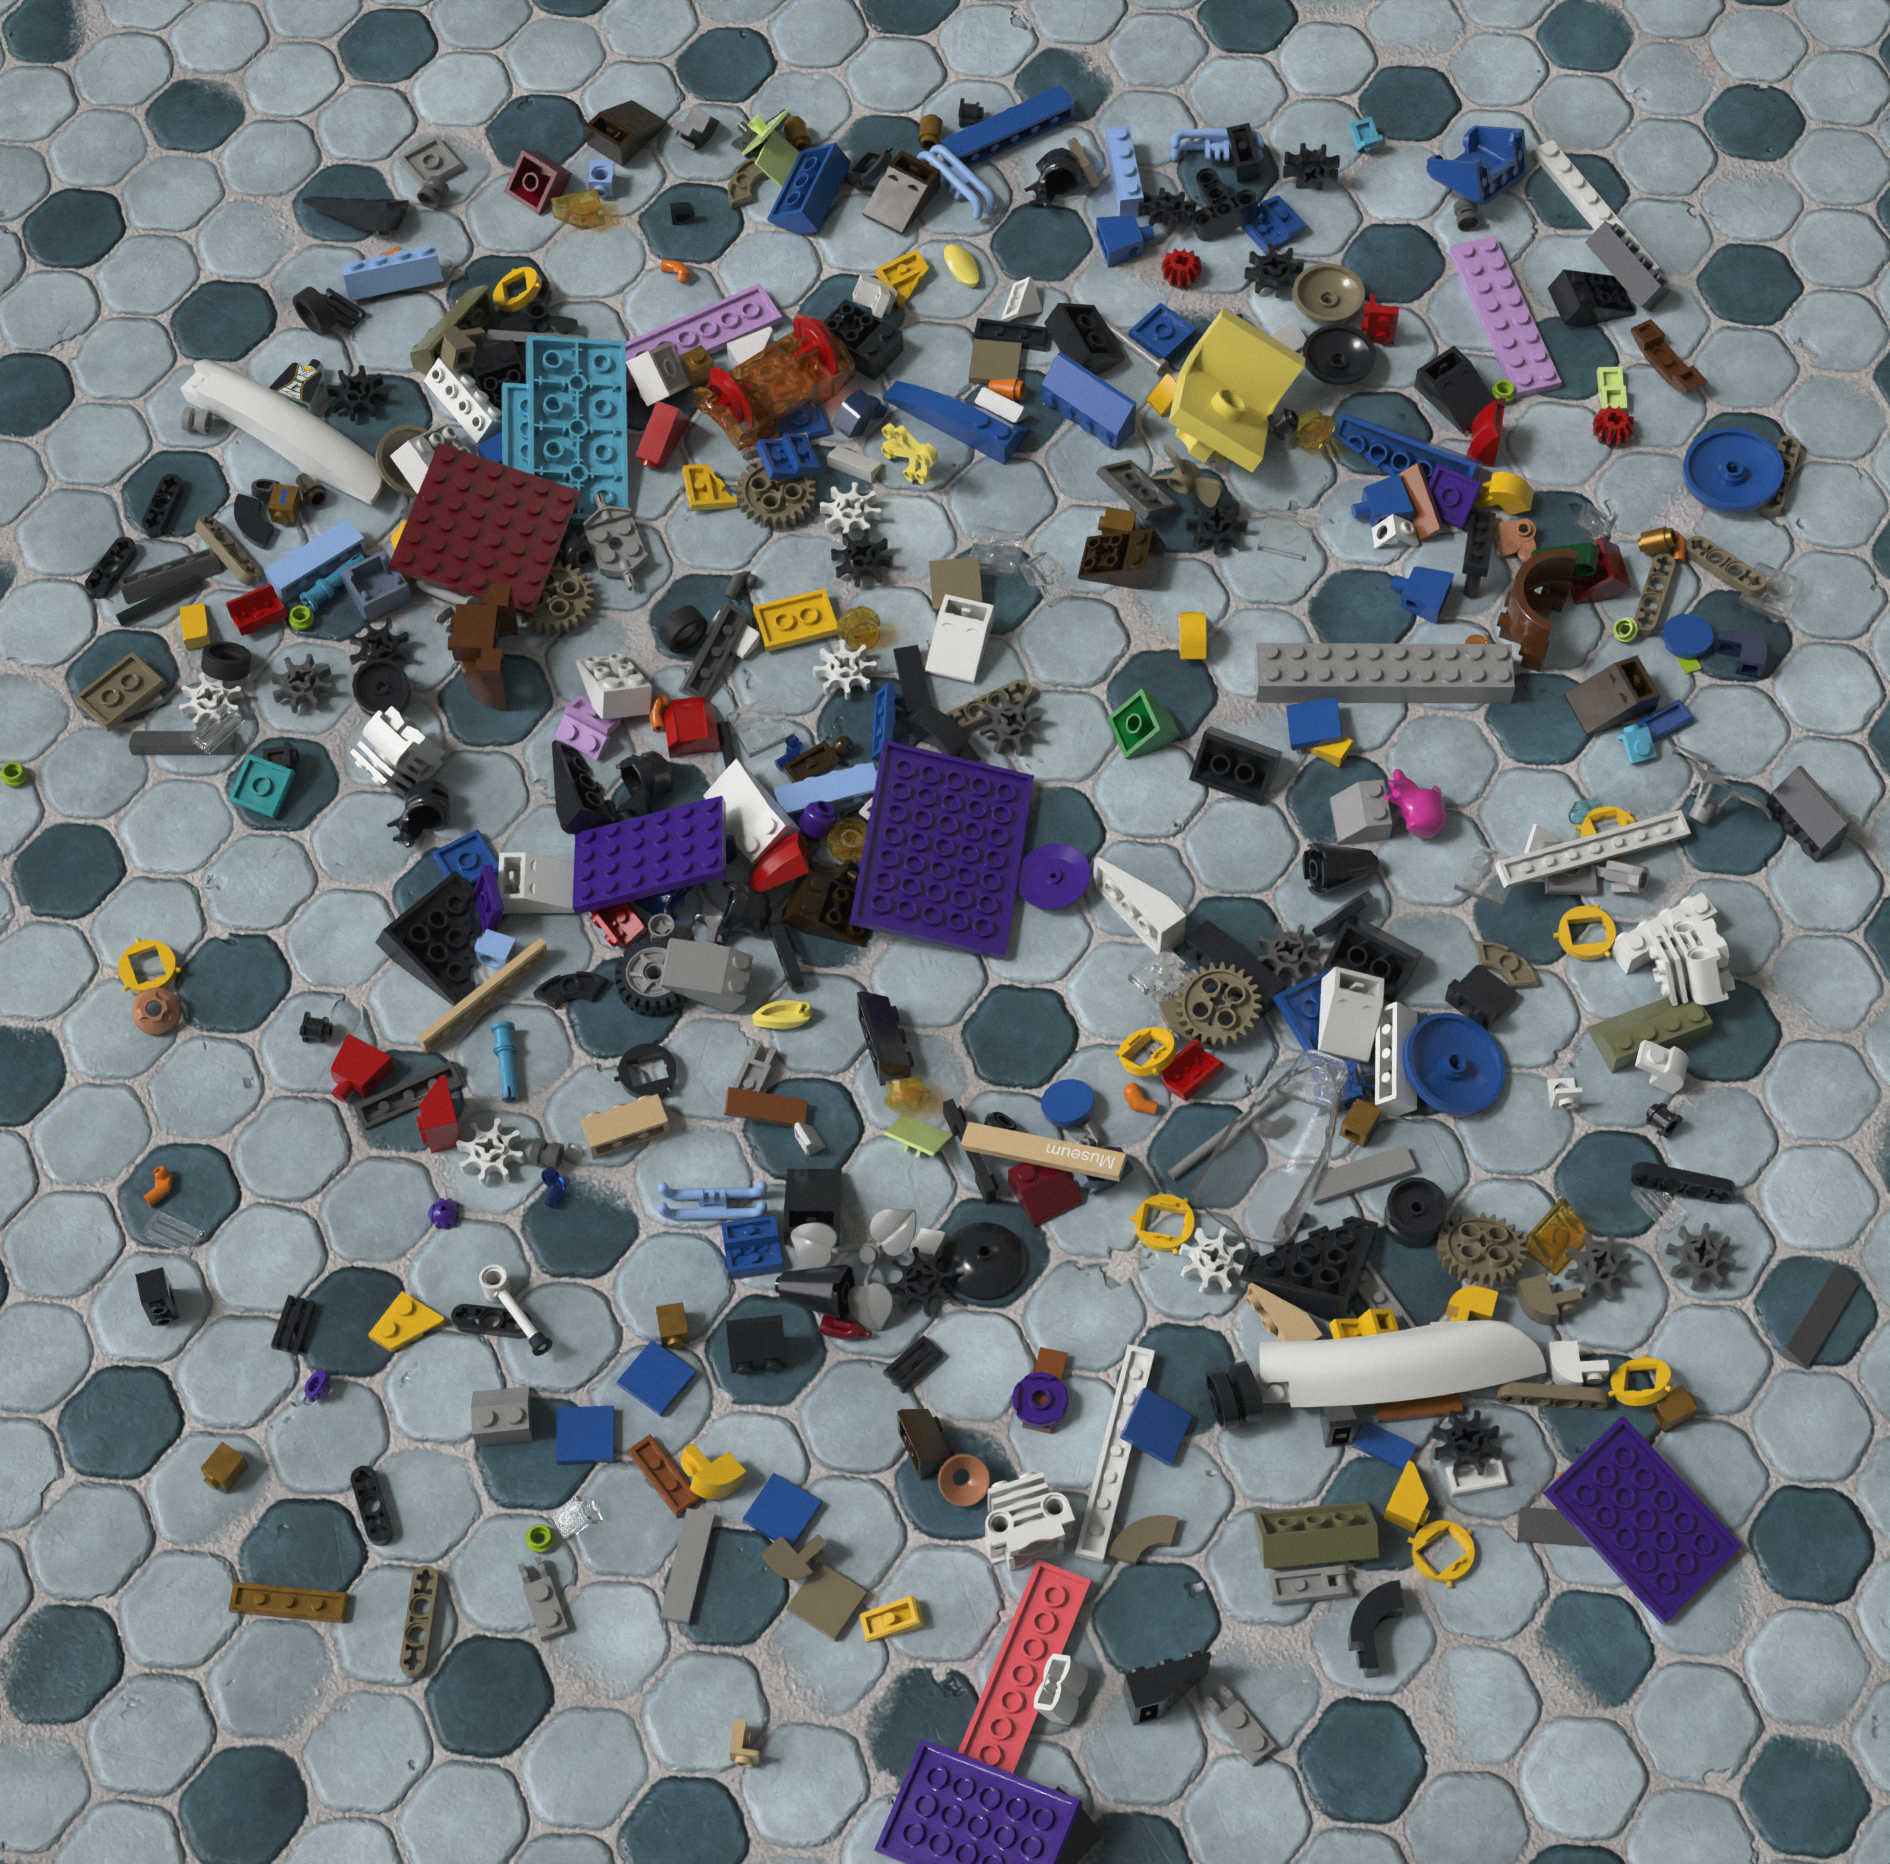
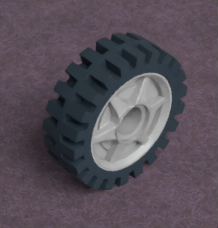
(634, 980)

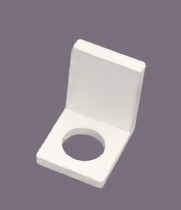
(1396, 528)
(1564, 1097)

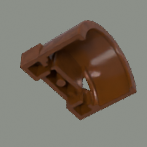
(1529, 611)
(476, 638)

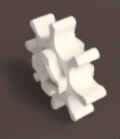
(850, 510)
(845, 669)
(208, 699)
(490, 1151)
(1211, 1270)

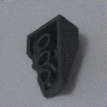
(373, 214)
(576, 794)

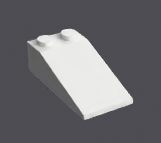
(751, 812)
(1144, 909)

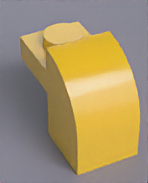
(1508, 491)
(1192, 635)
(1472, 1304)
(1370, 1323)
(712, 1479)

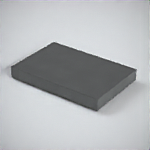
(1137, 489)

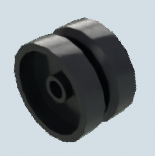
(374, 676)
(1415, 1212)
(1234, 1395)

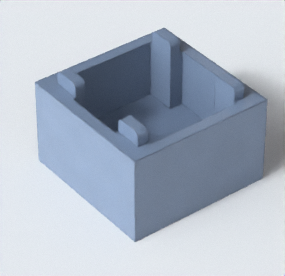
(374, 587)

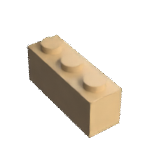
(625, 1125)

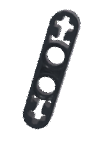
(1657, 1178)

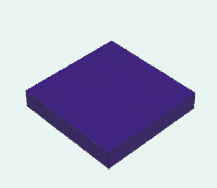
(1454, 494)
(488, 899)

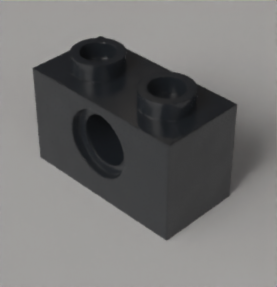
(157, 1297)

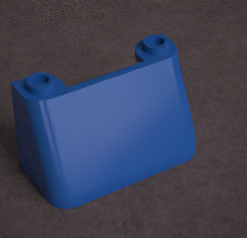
(1488, 167)

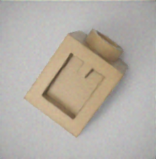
(742, 1738)

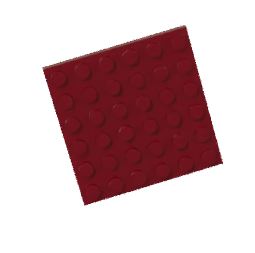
(484, 527)

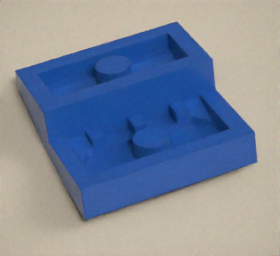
(1274, 225)
(788, 457)
(752, 1246)

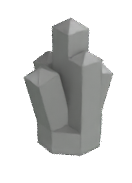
(1626, 876)

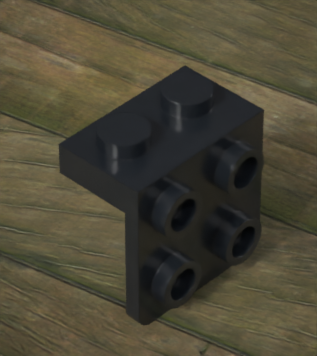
(1481, 996)

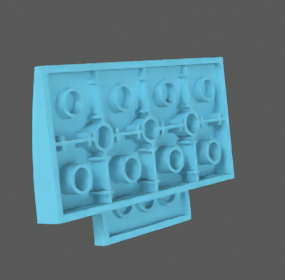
(571, 419)

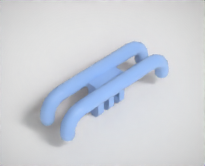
(1215, 142)
(958, 178)
(712, 1202)

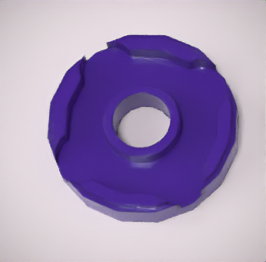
(1043, 1415)

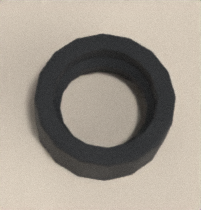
(314, 310)
(683, 629)
(226, 661)

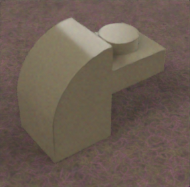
(460, 346)
(1543, 1306)
(787, 1562)

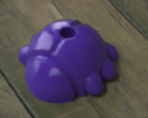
(444, 1218)
(318, 1385)

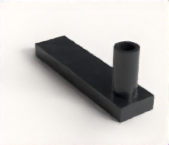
(1477, 550)

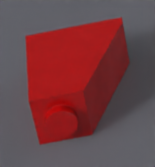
(662, 435)

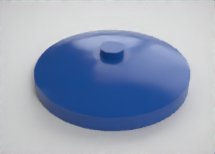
(1733, 470)
(1454, 1064)

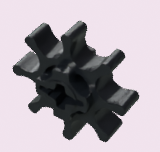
(1311, 166)
(1167, 208)
(1273, 270)
(357, 393)
(1207, 528)
(861, 558)
(377, 638)
(932, 1282)
(1466, 1442)

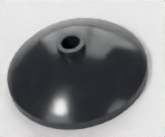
(1341, 346)
(988, 1275)

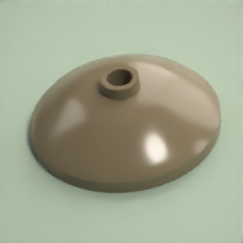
(1331, 285)
(386, 466)

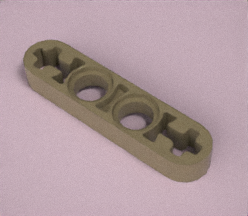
(1789, 460)
(228, 550)
(1728, 564)
(1655, 595)
(971, 722)
(1552, 1396)
(416, 1621)

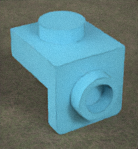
(1365, 135)
(1637, 743)

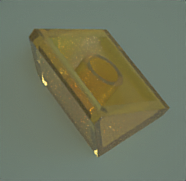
(1554, 1235)

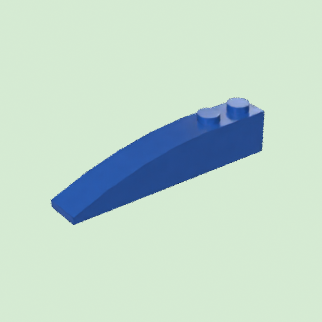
(960, 419)
(1397, 451)

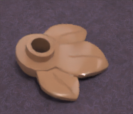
(1513, 541)

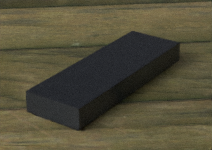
(1030, 336)
(911, 677)

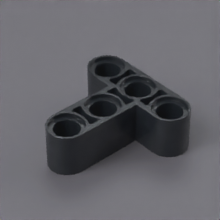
(1222, 210)

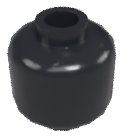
(574, 551)

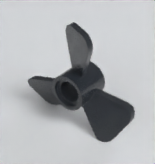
(539, 317)

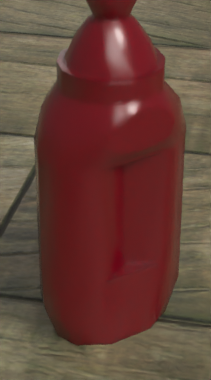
(842, 1329)

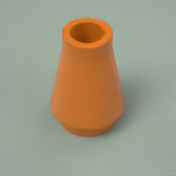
(1011, 388)

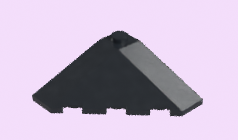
(434, 939)
(1310, 1270)

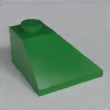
(1142, 725)

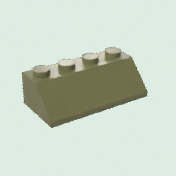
(469, 312)
(1657, 1022)
(1316, 1535)

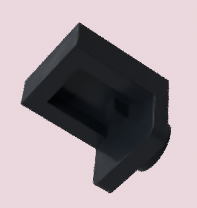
(283, 755)

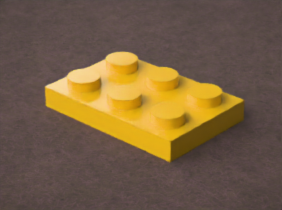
(795, 620)

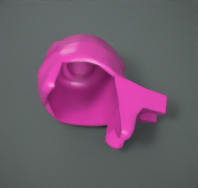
(1420, 808)

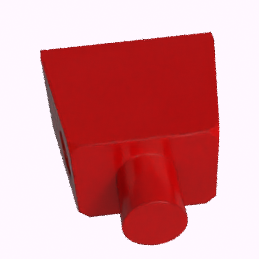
(359, 1068)

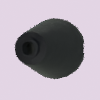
(1336, 866)
(818, 1289)

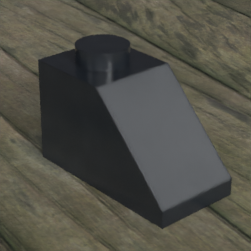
(1243, 152)
(1338, 1425)

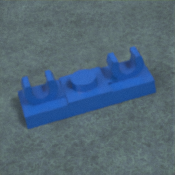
(884, 718)

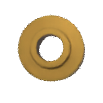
(930, 131)
(797, 133)
(1657, 541)

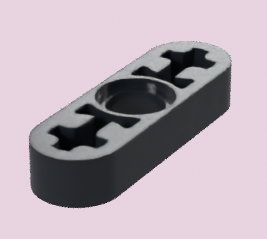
(163, 516)
(111, 557)
(786, 955)
(471, 1327)
(372, 1494)

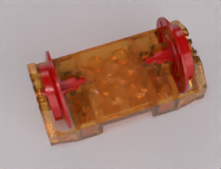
(776, 382)

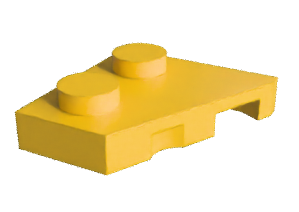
(903, 275)
(705, 489)
(404, 1322)

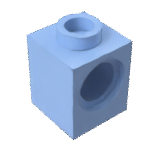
(603, 177)
(495, 949)

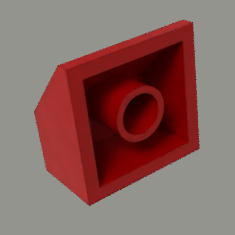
(438, 1118)

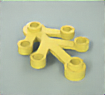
(898, 446)

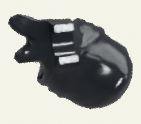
(1058, 176)
(644, 779)
(425, 808)
(743, 913)

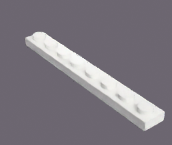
(1580, 191)
(1592, 849)
(1113, 1457)

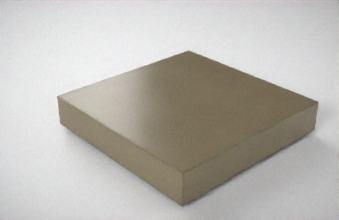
(994, 361)
(955, 578)
(826, 1601)

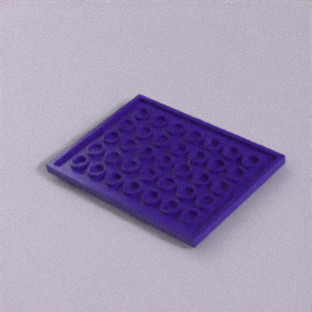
(942, 850)

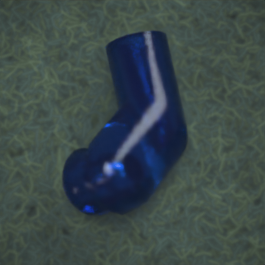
(793, 749)
(555, 1185)

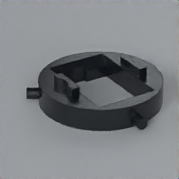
(877, 152)
(643, 1053)

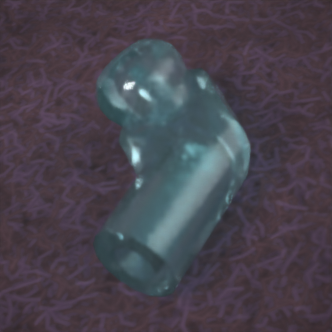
(1581, 808)

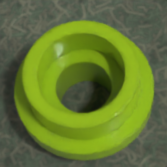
(1506, 387)
(301, 612)
(1619, 627)
(10, 769)
(539, 1530)

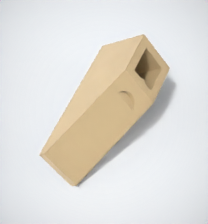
(1281, 1317)

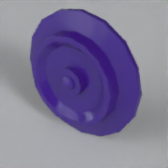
(1053, 876)

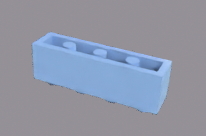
(1123, 170)
(392, 272)
(314, 560)
(838, 788)

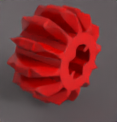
(1181, 267)
(1613, 426)

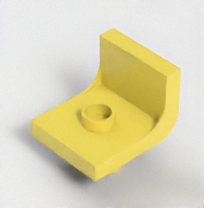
(1230, 390)

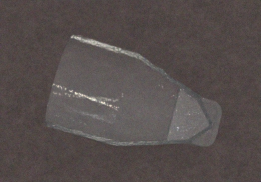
(1276, 1153)

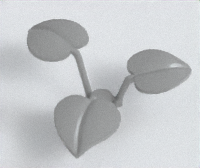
(1704, 803)
(892, 1235)

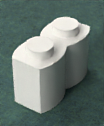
(1060, 1689)

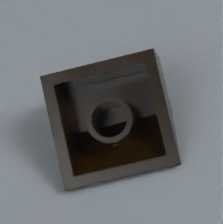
(923, 1441)

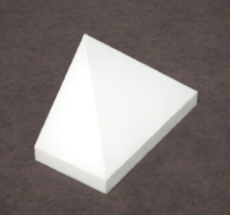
(1022, 301)

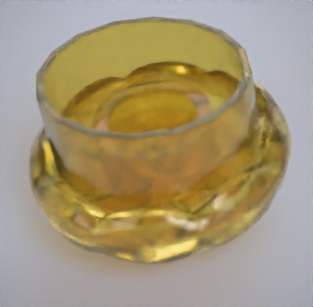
(1314, 430)
(859, 627)
(847, 840)
(906, 1094)

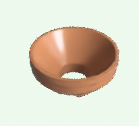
(166, 1020)
(973, 1489)

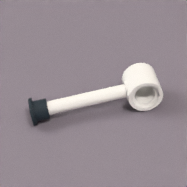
(501, 1293)

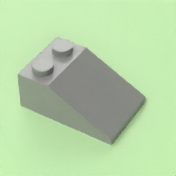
(707, 973)

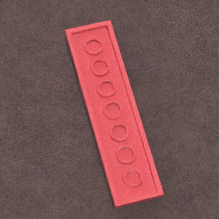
(1036, 1632)

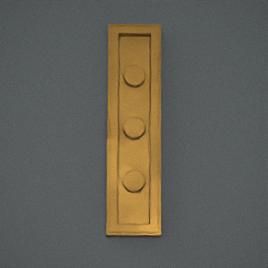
(288, 1602)

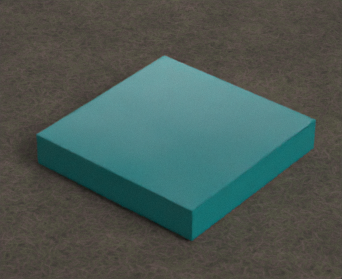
(262, 786)

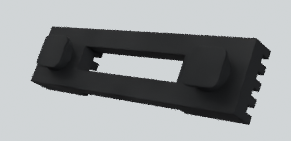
(986, 1184)

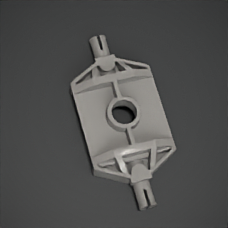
(615, 525)

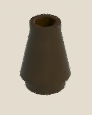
(311, 491)

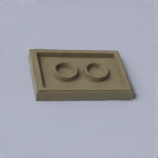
(120, 691)

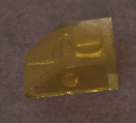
(579, 209)

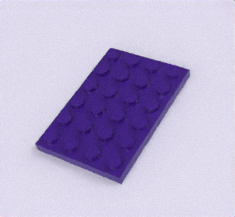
(649, 855)
(1642, 1519)
(974, 1814)

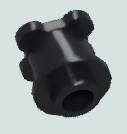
(970, 112)
(1283, 423)
(315, 1028)
(1662, 1119)

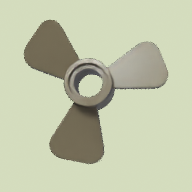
(1187, 477)

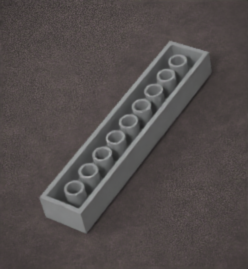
(1384, 673)

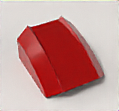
(1487, 432)
(691, 727)
(780, 864)

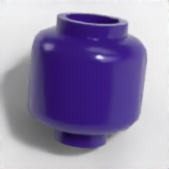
(817, 820)

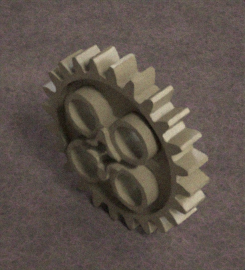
(774, 493)
(557, 599)
(1241, 1011)
(1482, 1249)

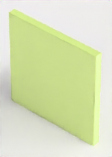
(759, 126)
(777, 158)
(918, 1135)

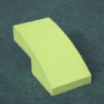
(1611, 387)

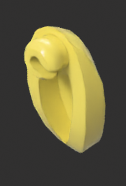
(961, 265)
(783, 1014)

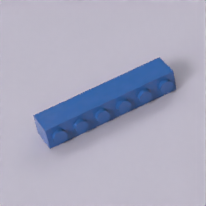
(1011, 127)

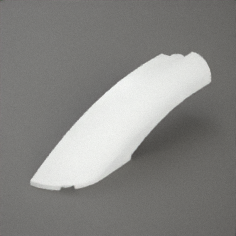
(285, 428)
(1397, 1364)

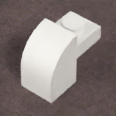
(874, 294)
(1665, 1065)
(1568, 1370)

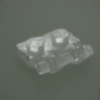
(1157, 972)

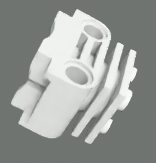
(397, 751)
(1693, 961)
(1026, 1521)

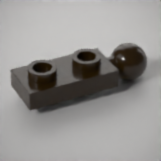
(817, 759)

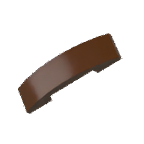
(1664, 360)

